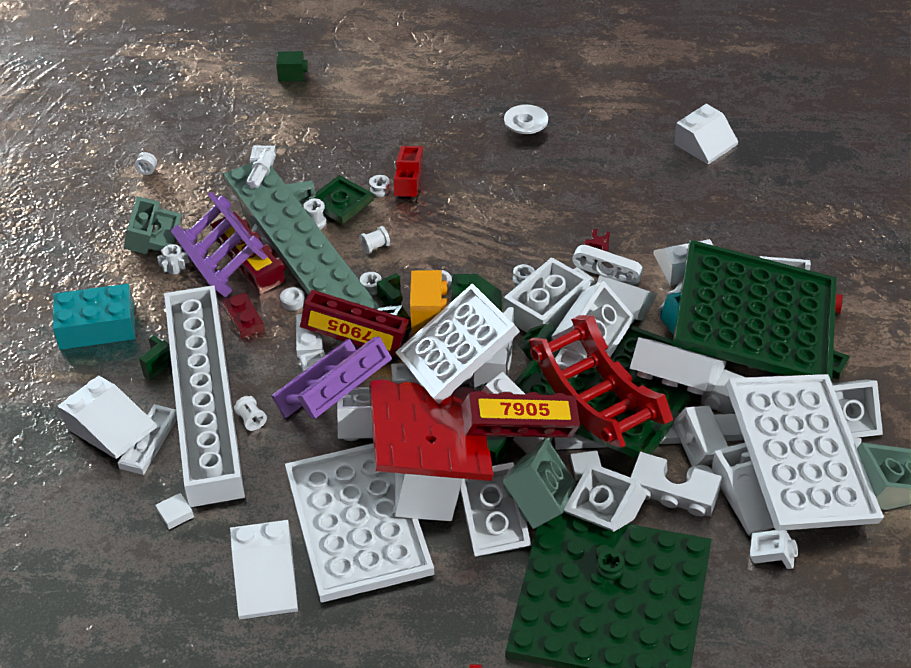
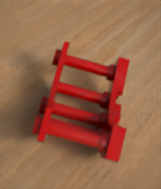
(641, 399)

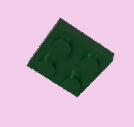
(343, 199)

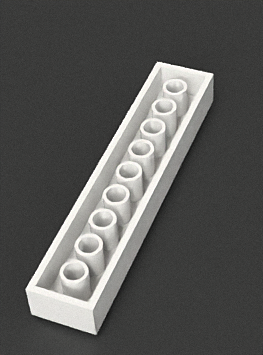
(203, 398)

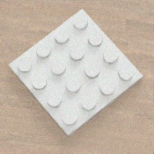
(457, 343)

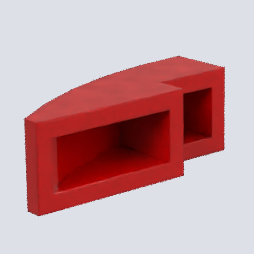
(408, 171)

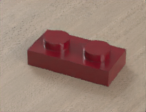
(243, 315)

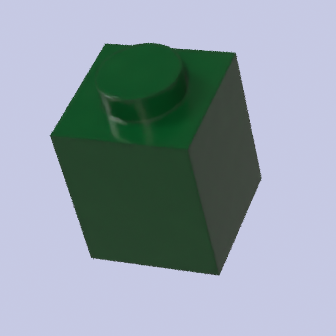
(291, 66)

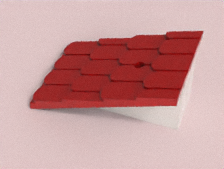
(425, 448)

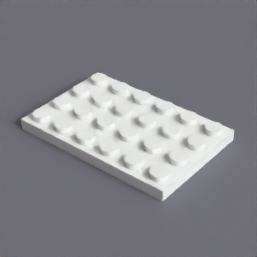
(803, 452)
(352, 524)

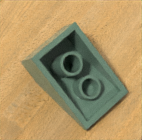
(888, 473)
(539, 484)

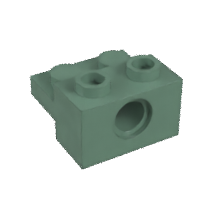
(142, 223)

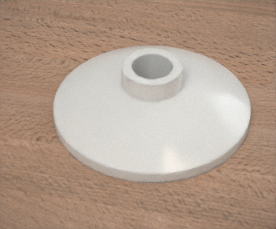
(526, 119)

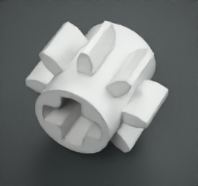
(173, 259)

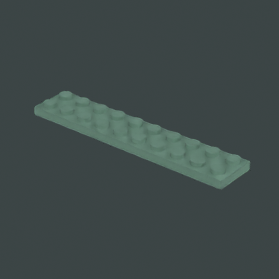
(296, 237)

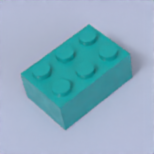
(93, 316)

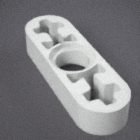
(602, 256)

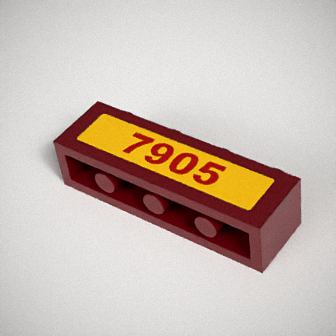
(259, 272)
(352, 321)
(520, 415)

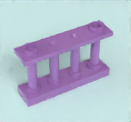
(198, 250)
(331, 377)

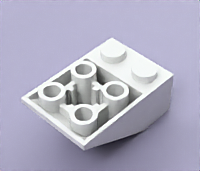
(742, 488)

